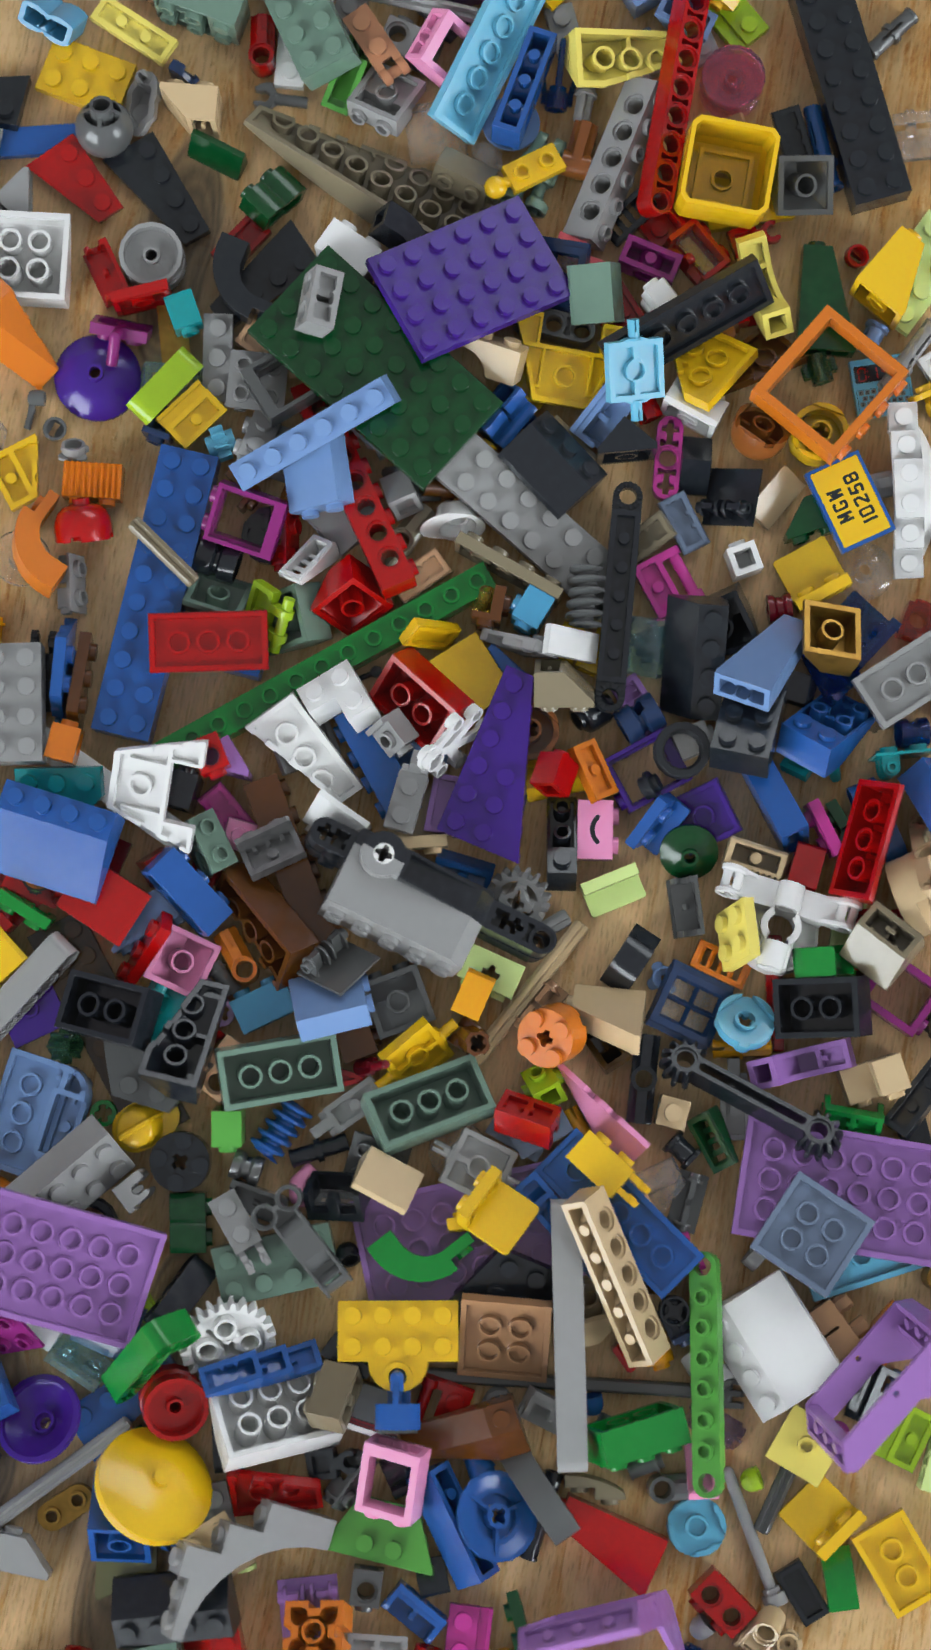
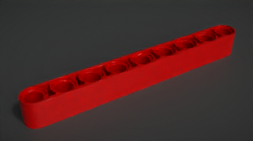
(676, 104)

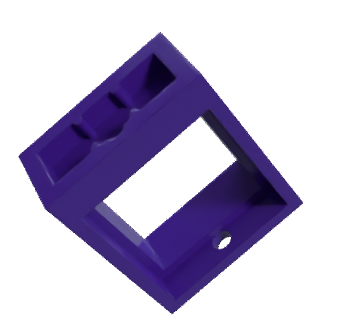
(672, 756)

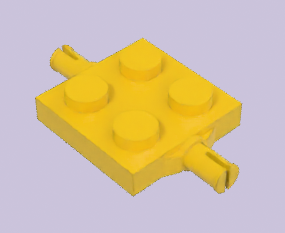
(416, 1050)

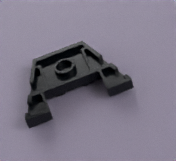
(509, 1276)

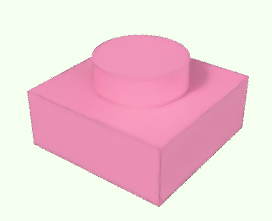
(236, 828)

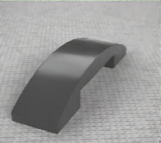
(541, 1497)

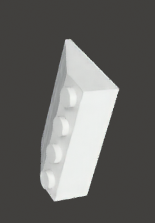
(36, 257)
(774, 1346)
(266, 1424)

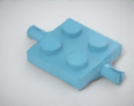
(634, 369)

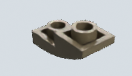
(604, 1490)

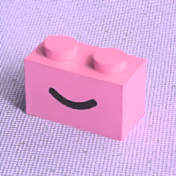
(595, 830)

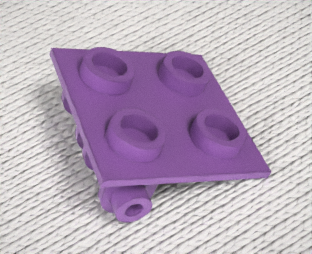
(306, 1589)

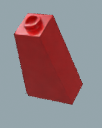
(617, 1542)

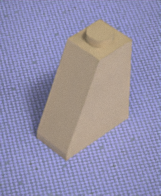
(611, 1014)

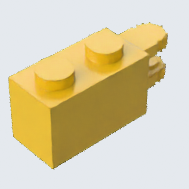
(605, 1167)

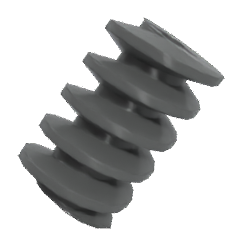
(584, 596)

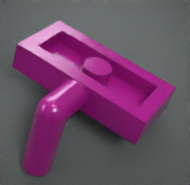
(116, 329)

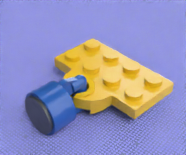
(398, 1345)

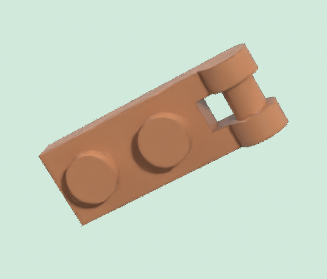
(375, 44)

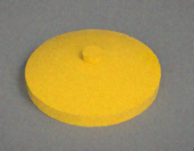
(152, 1487)

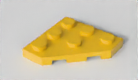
(713, 369)

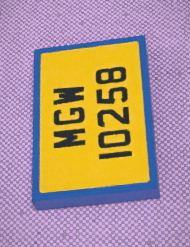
(849, 502)

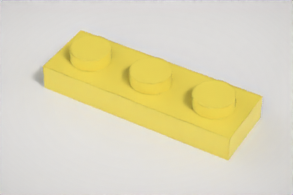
(134, 31)

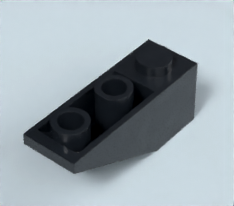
(561, 844)

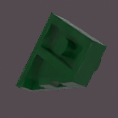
(515, 1612)

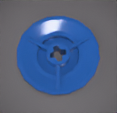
(515, 1520)

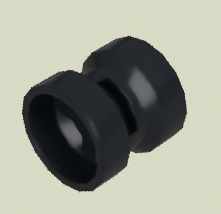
(677, 1312)

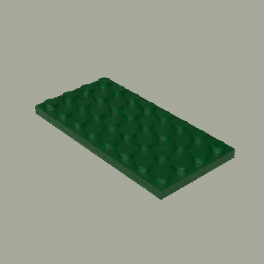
(439, 399)

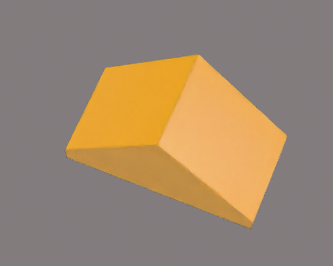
(473, 994)

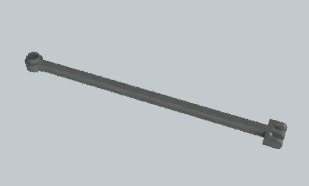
(598, 1384)

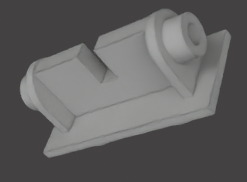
(74, 596)

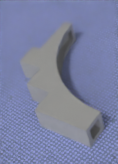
(233, 1544)

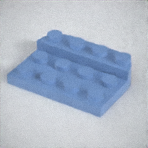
(38, 1107)

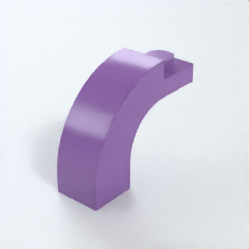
(801, 1063)

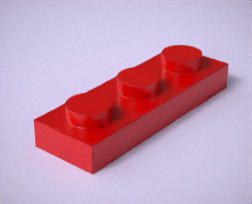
(145, 950)

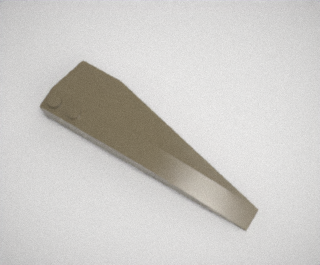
(359, 176)

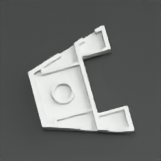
(143, 782)

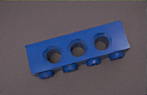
(524, 87)

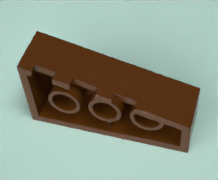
(268, 923)

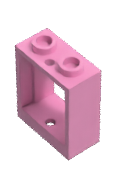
(429, 40)
(398, 1452)

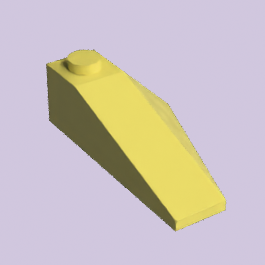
(612, 55)

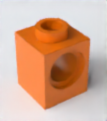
(64, 742)

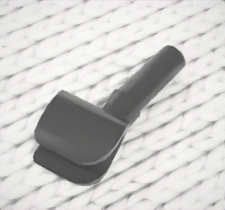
(35, 398)

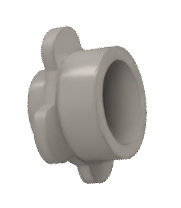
(73, 450)

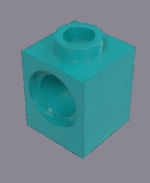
(184, 313)

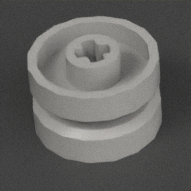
(151, 241)

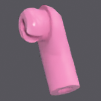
(300, 1179)

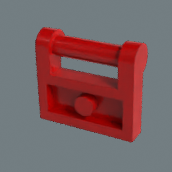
(452, 1398)

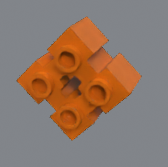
(306, 1621)

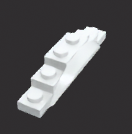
(910, 490)

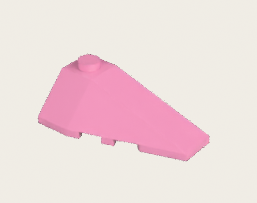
(603, 1118)

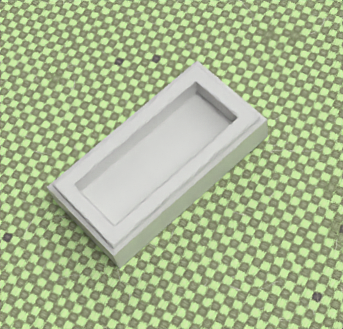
(570, 643)

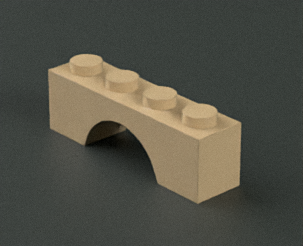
(501, 357)

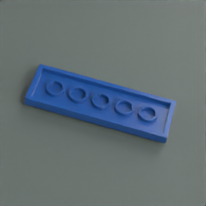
(656, 1244)

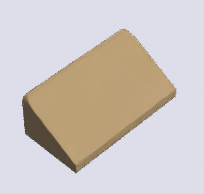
(777, 496)

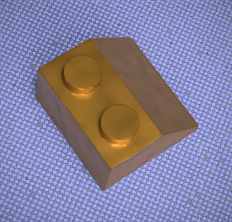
(832, 637)

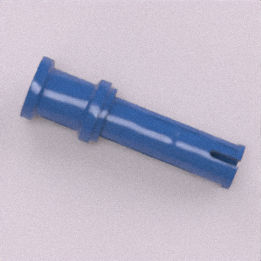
(819, 138)

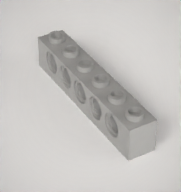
(614, 165)

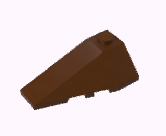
(475, 1432)

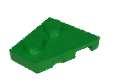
(34, 917)

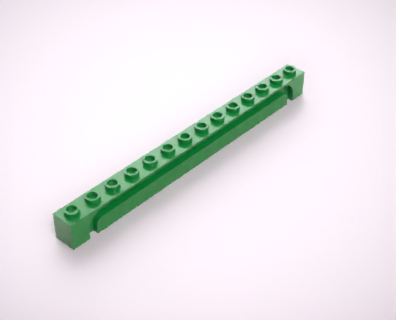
(358, 648)

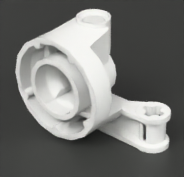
(792, 901)

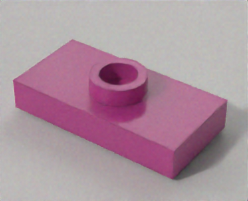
(223, 804)

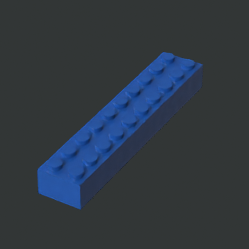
(174, 510)

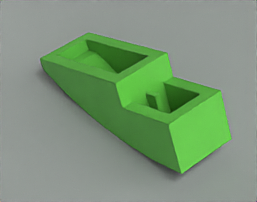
(342, 86)

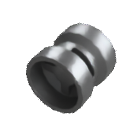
(246, 1167)

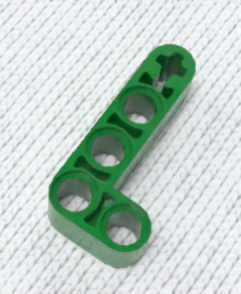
(148, 1352)

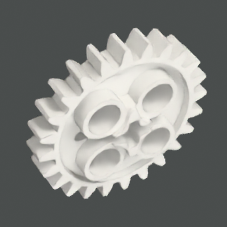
(228, 1338)

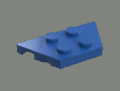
(62, 667)

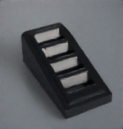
(628, 203)

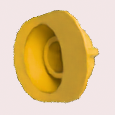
(141, 1127)

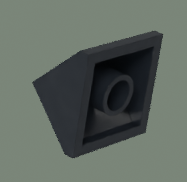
(626, 444)

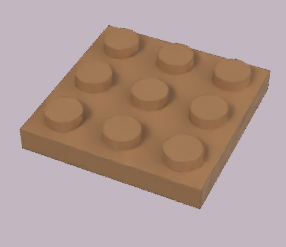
(504, 1337)

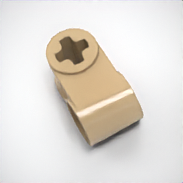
(762, 1630)

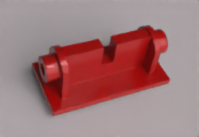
(289, 542)

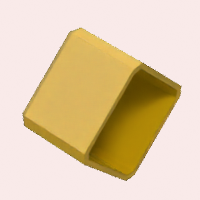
(741, 152)

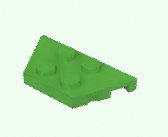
(382, 1541)

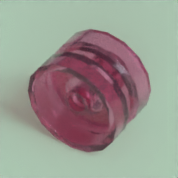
(733, 65)

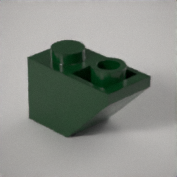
(806, 522)

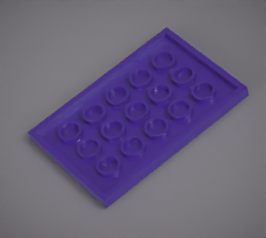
(469, 279)

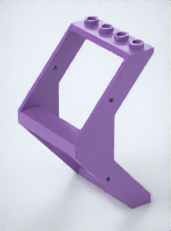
(897, 1336)
(605, 1624)

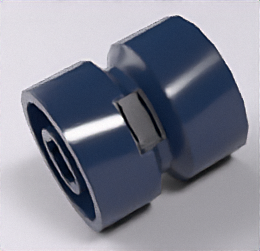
(639, 718)

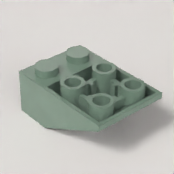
(217, 18)

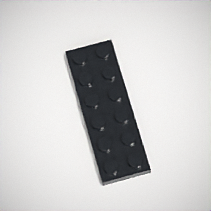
(704, 309)

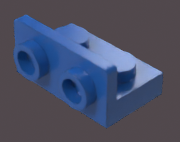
(661, 817)

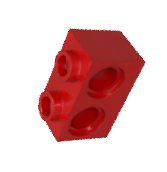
(726, 1598)

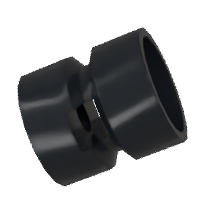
(218, 560)

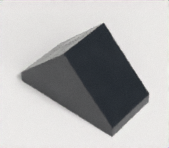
(695, 466)

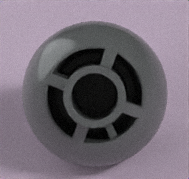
(104, 127)

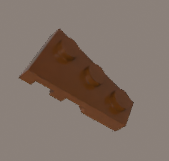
(768, 354)
(81, 678)

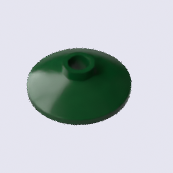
(686, 840)

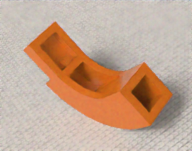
(31, 559)

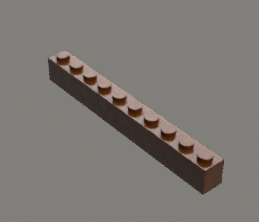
(303, 894)

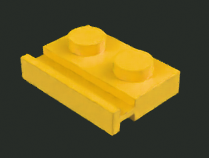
(191, 415)

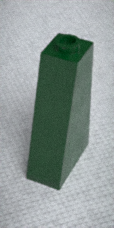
(817, 287)

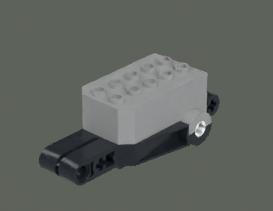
(415, 903)

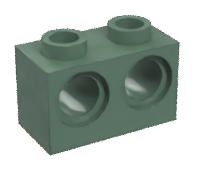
(210, 846)

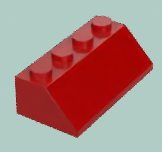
(866, 840)

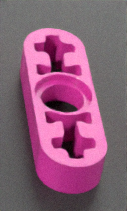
(661, 436)

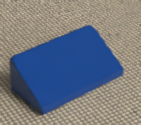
(467, 867)

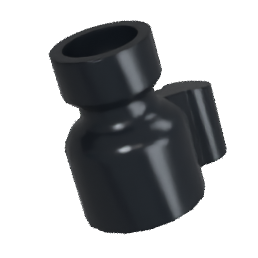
(396, 1477)

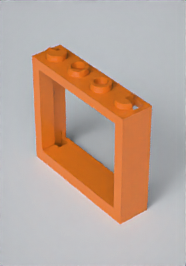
(796, 426)

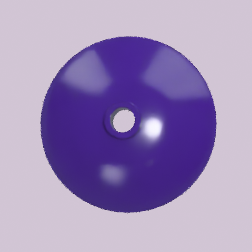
(98, 397)
(41, 1400)

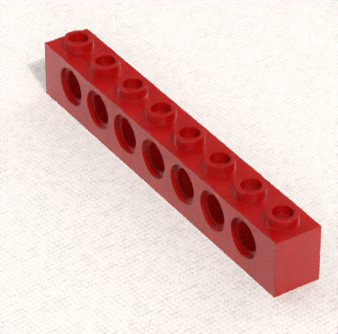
(390, 579)

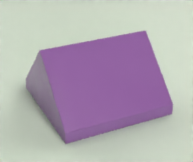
(239, 768)

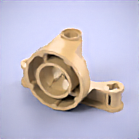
(911, 878)

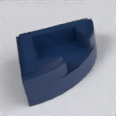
(177, 71)

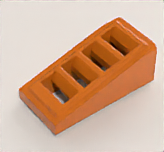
(697, 957)

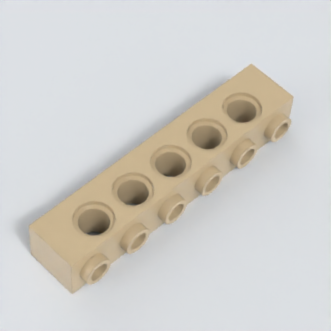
(616, 1276)

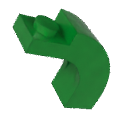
(412, 1267)

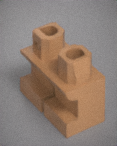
(838, 1333)

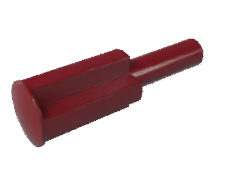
(369, 1066)

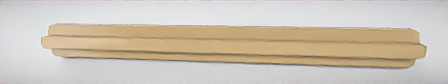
(533, 986)

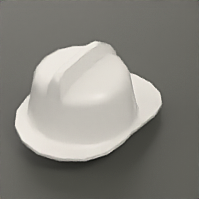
(450, 520)

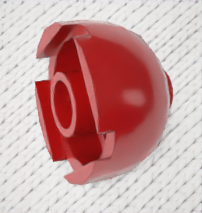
(83, 522)

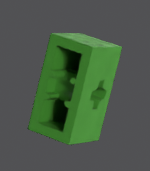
(228, 1129)

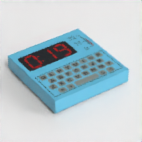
(864, 380)

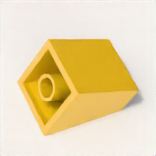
(889, 277)

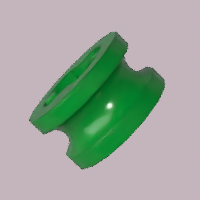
(96, 1108)

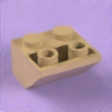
(194, 105)

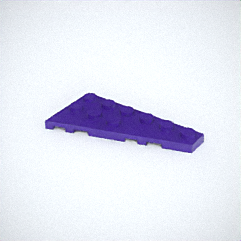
(492, 783)

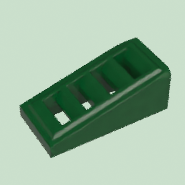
(701, 1134)

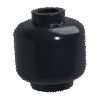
(593, 718)

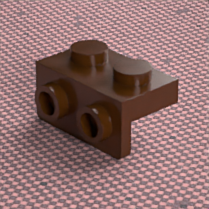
(499, 609)

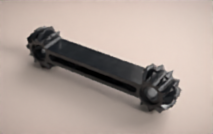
(751, 1099)

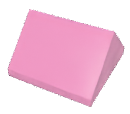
(182, 961)

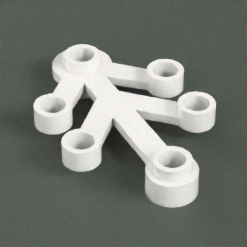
(454, 737)

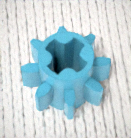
(220, 442)

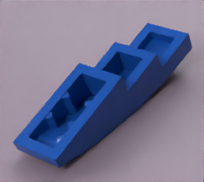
(260, 1369)

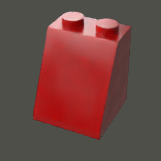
(115, 910)

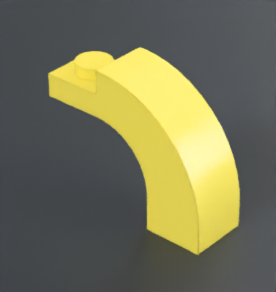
(776, 318)

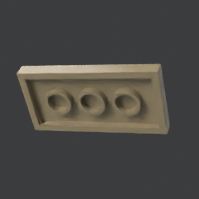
(497, 562)

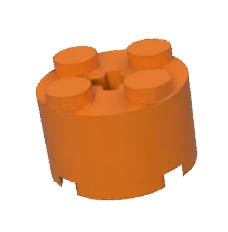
(551, 1035)

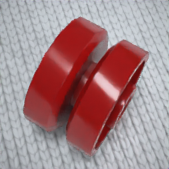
(173, 1403)

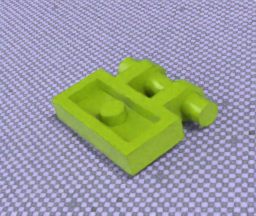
(266, 597)

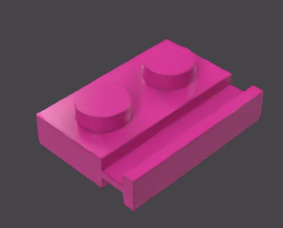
(818, 819)
(468, 1627)

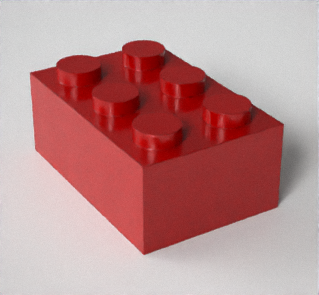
(420, 693)

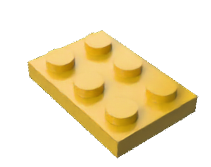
(82, 73)
(896, 1561)

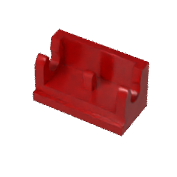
(104, 270)
(527, 1119)

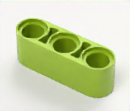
(164, 385)

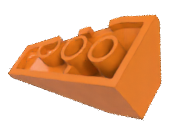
(20, 344)

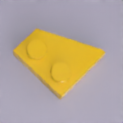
(20, 472)

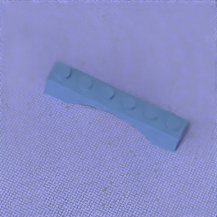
(314, 432)

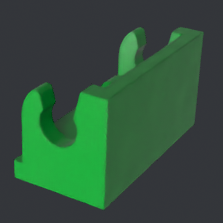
(854, 1119)

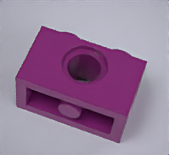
(647, 260)

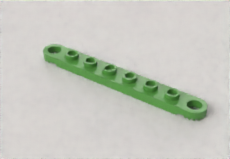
(707, 1377)

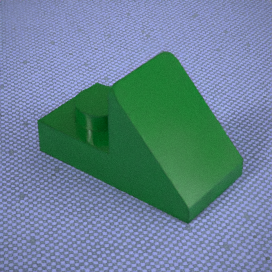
(820, 962)

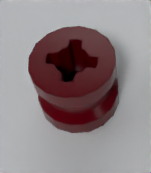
(778, 606)

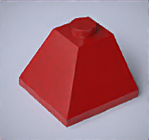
(350, 597)

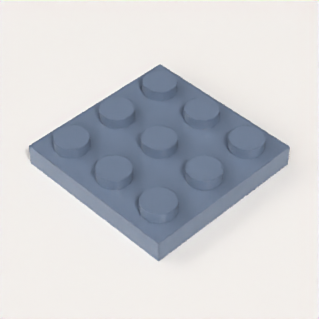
(812, 1234)

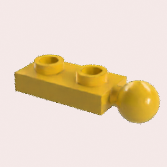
(526, 172)

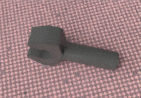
(278, 99)

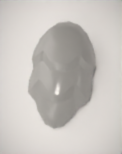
(143, 101)

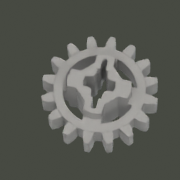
(531, 895)

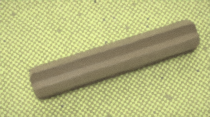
(163, 551)

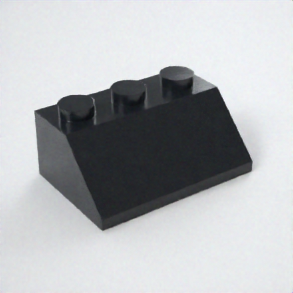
(552, 464)

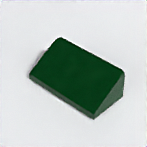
(217, 155)

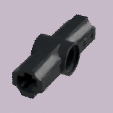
(641, 1099)

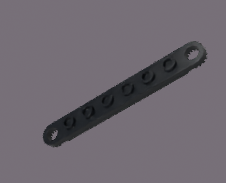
(618, 597)

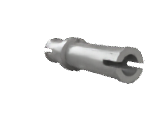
(912, 351)

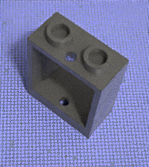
(250, 377)

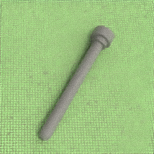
(772, 1593)

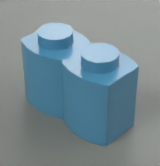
(57, 20)

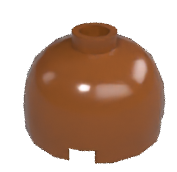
(757, 434)

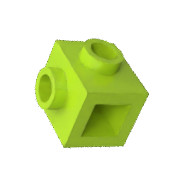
(544, 1084)

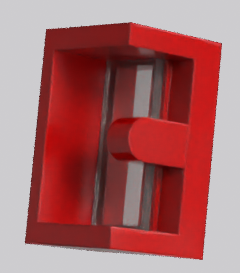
(700, 251)

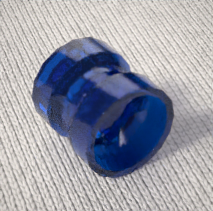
(912, 732)

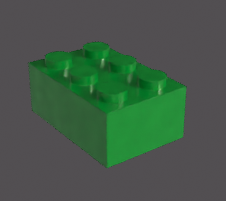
(637, 1435)

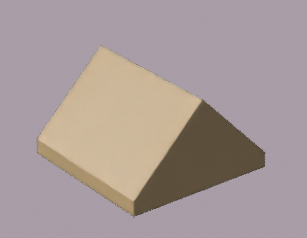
(386, 1180)

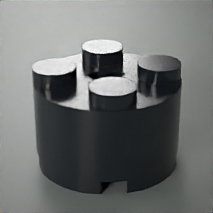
(164, 1157)

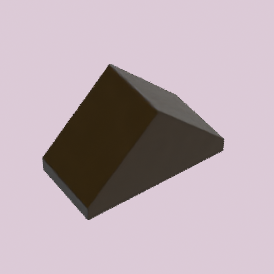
(607, 1055)

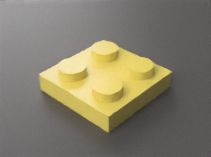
(737, 934)

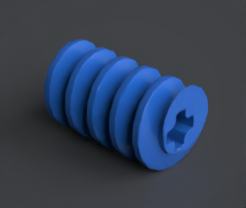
(280, 1129)

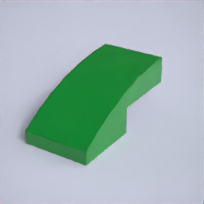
(840, 1581)

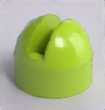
(752, 1479)

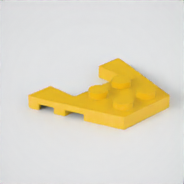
(559, 373)

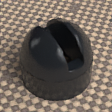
(348, 1254)

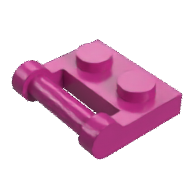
(657, 583)

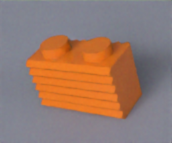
(94, 480)

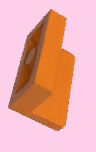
(593, 771)

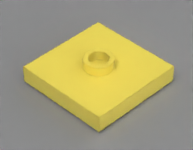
(797, 1449)

